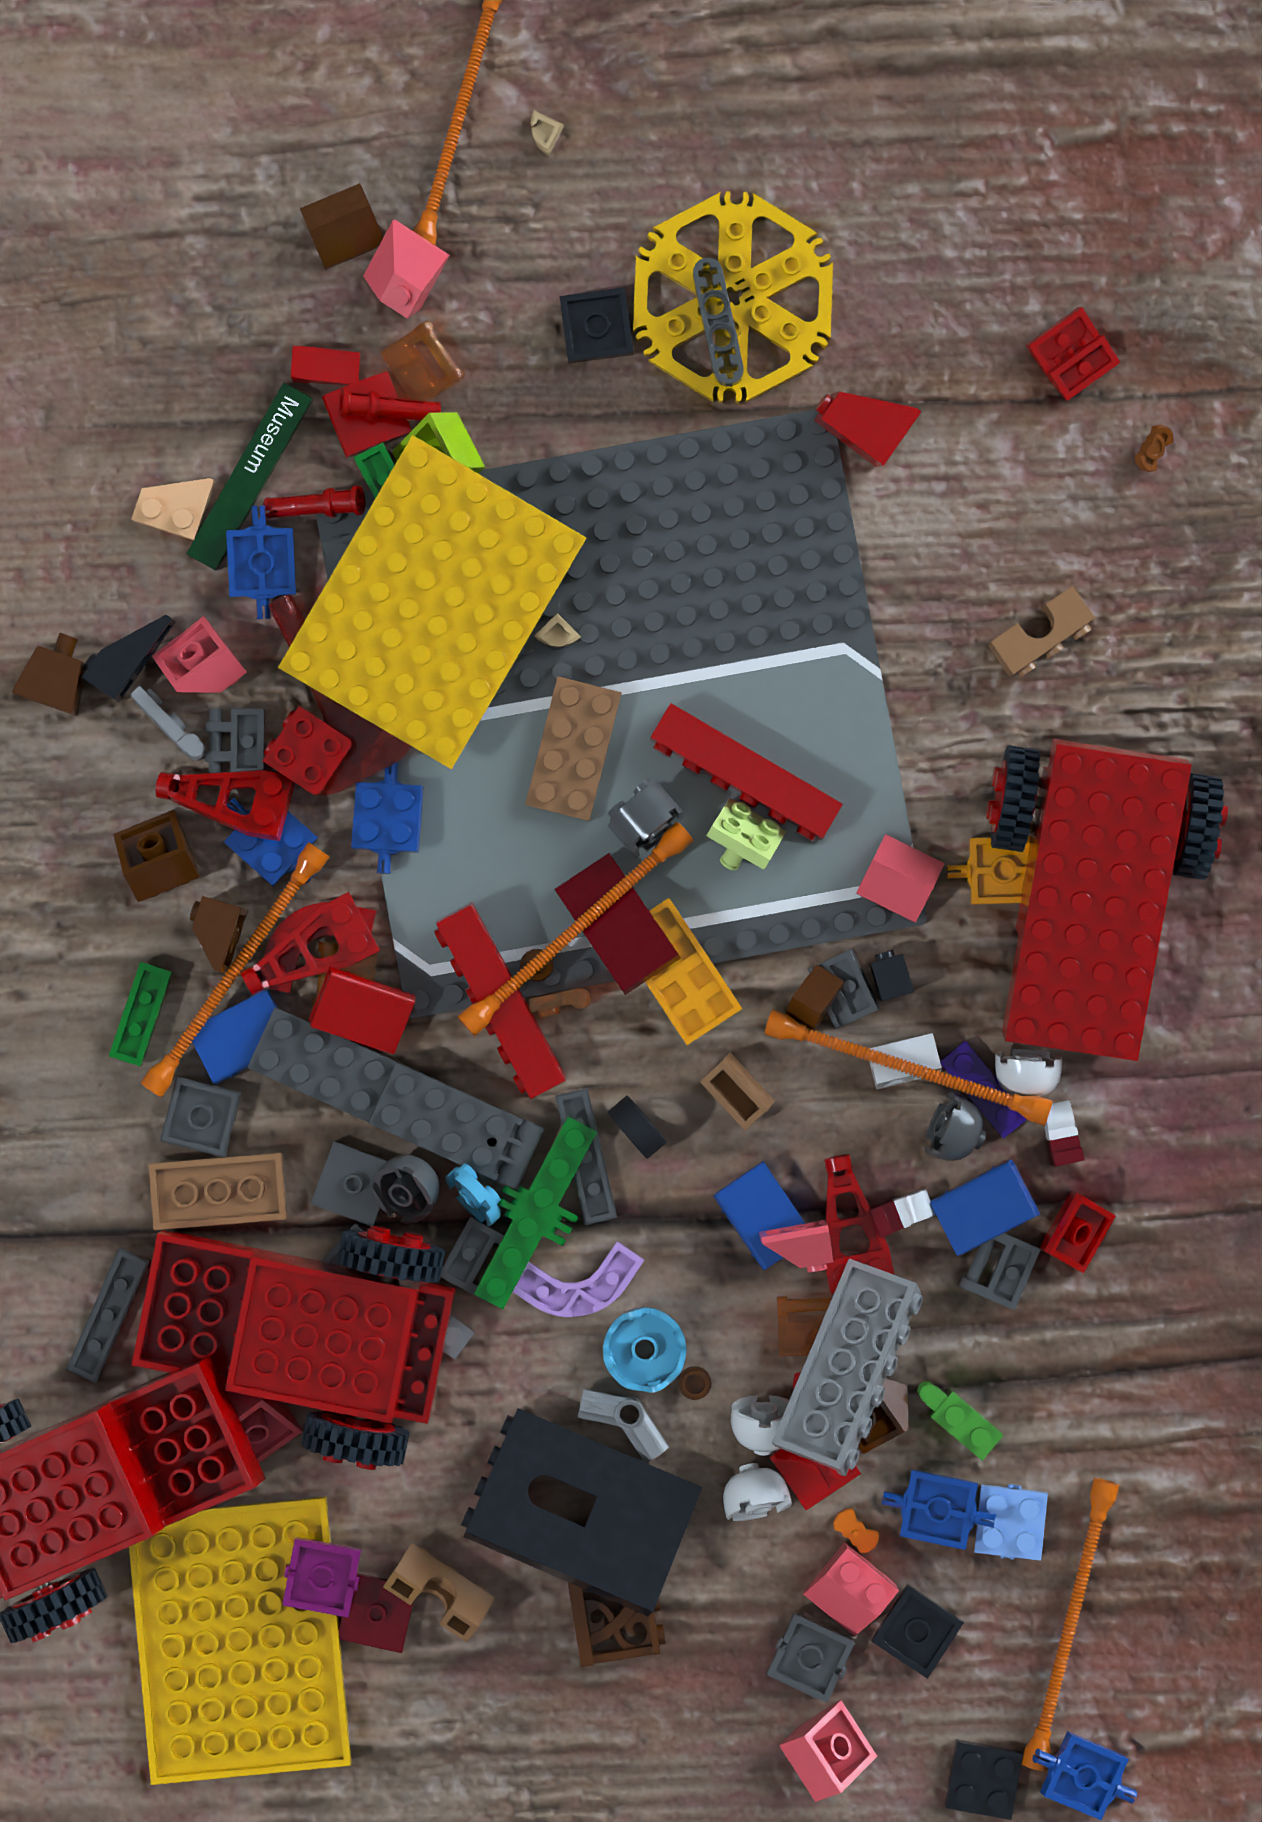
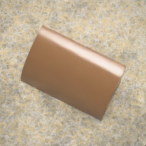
(737, 1091)

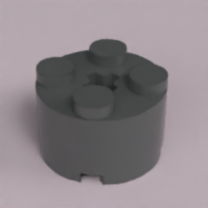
(644, 817)

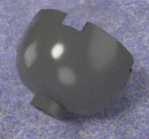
(955, 1129)
(406, 1188)

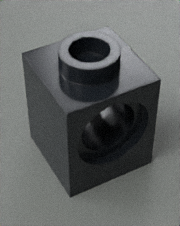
(891, 975)

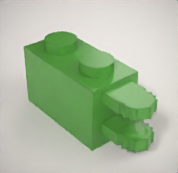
(960, 1419)

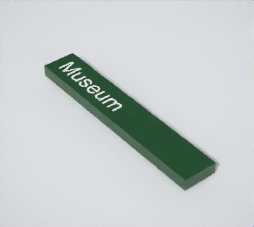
(250, 475)

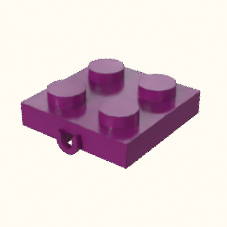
(321, 1577)

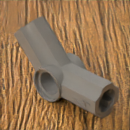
(641, 1431)

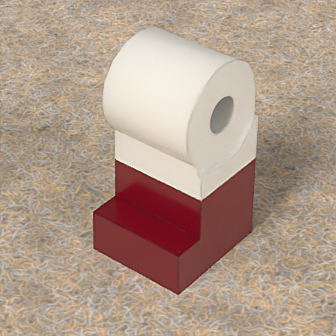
(1063, 1135)
(901, 1212)

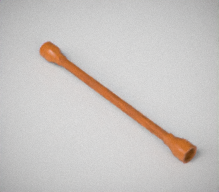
(427, 224)
(672, 842)
(161, 1075)
(1033, 1108)
(1102, 1497)

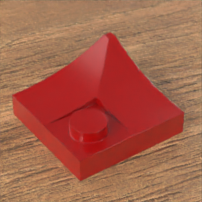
(809, 1479)

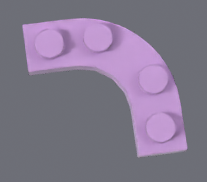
(580, 1297)

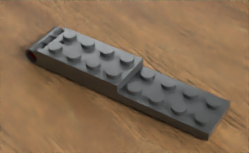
(396, 1098)

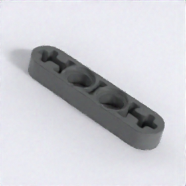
(721, 321)

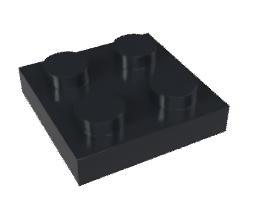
(596, 325)
(917, 1631)
(983, 1779)

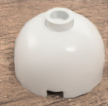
(1028, 1072)
(757, 1422)
(755, 1493)

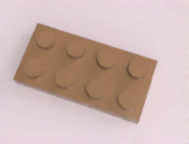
(573, 748)
(217, 1191)

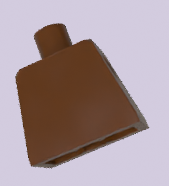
(53, 677)

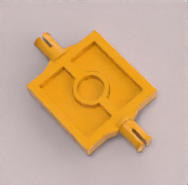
(992, 873)

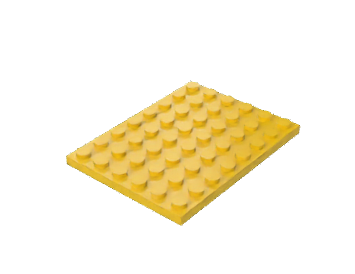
(432, 602)
(223, 1664)

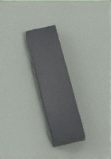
(591, 1175)
(108, 1315)

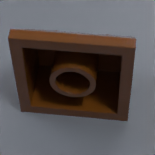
(155, 856)
(218, 930)

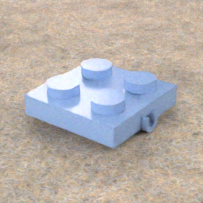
(1017, 1525)

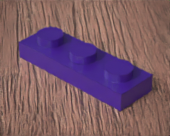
(967, 1065)

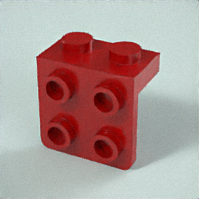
(307, 750)

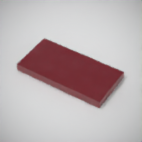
(625, 933)

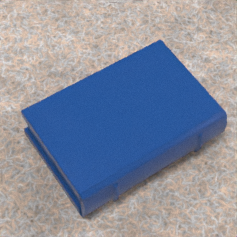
(232, 1036)
(757, 1205)
(984, 1207)

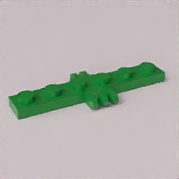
(535, 1213)

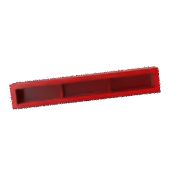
(745, 772)
(513, 1022)

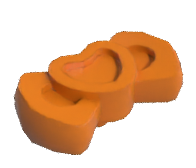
(851, 1528)

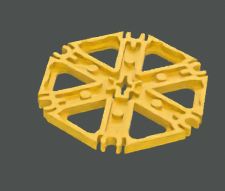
(761, 281)

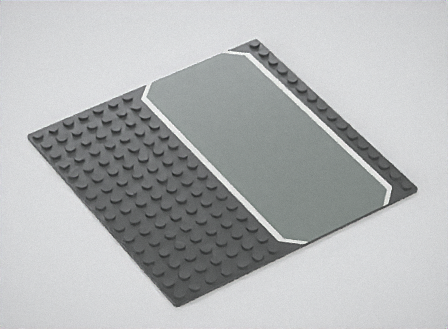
(706, 583)

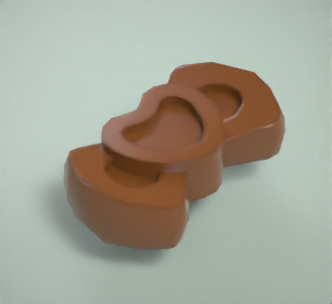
(1153, 448)

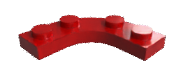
(289, 960)

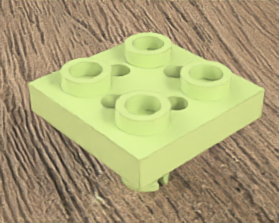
(745, 835)

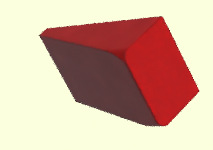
(324, 366)

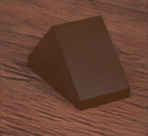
(814, 997)

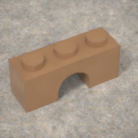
(1067, 618)
(463, 1600)

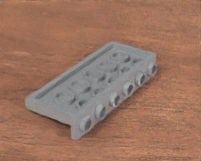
(848, 1366)

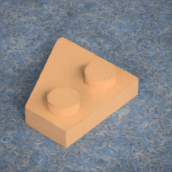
(174, 507)

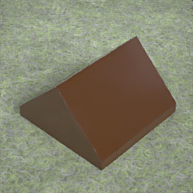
(342, 226)

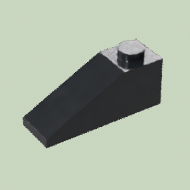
(122, 661)

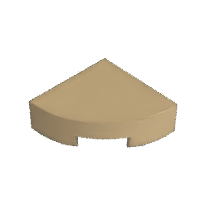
(545, 132)
(557, 633)

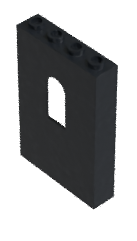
(629, 1533)

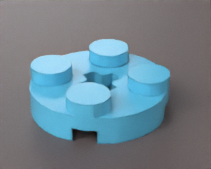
(475, 1198)

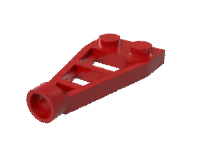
(267, 811)
(349, 930)
(878, 1253)

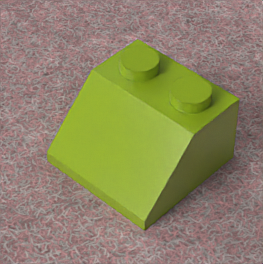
(447, 435)

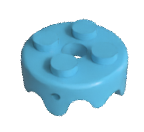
(648, 1373)

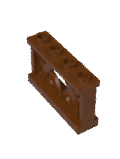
(591, 1633)

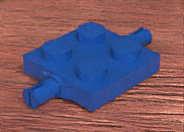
(260, 562)
(387, 818)
(270, 857)
(939, 1509)
(1084, 1775)

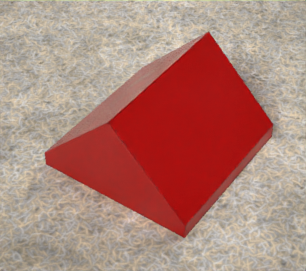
(1077, 1231)

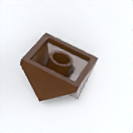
(889, 1418)

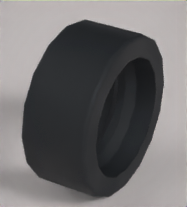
(637, 1127)

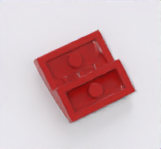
(1072, 353)
(356, 432)

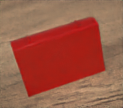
(361, 1010)

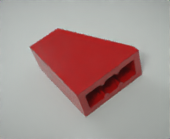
(866, 424)

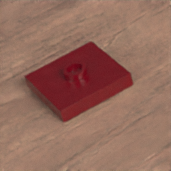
(376, 1616)

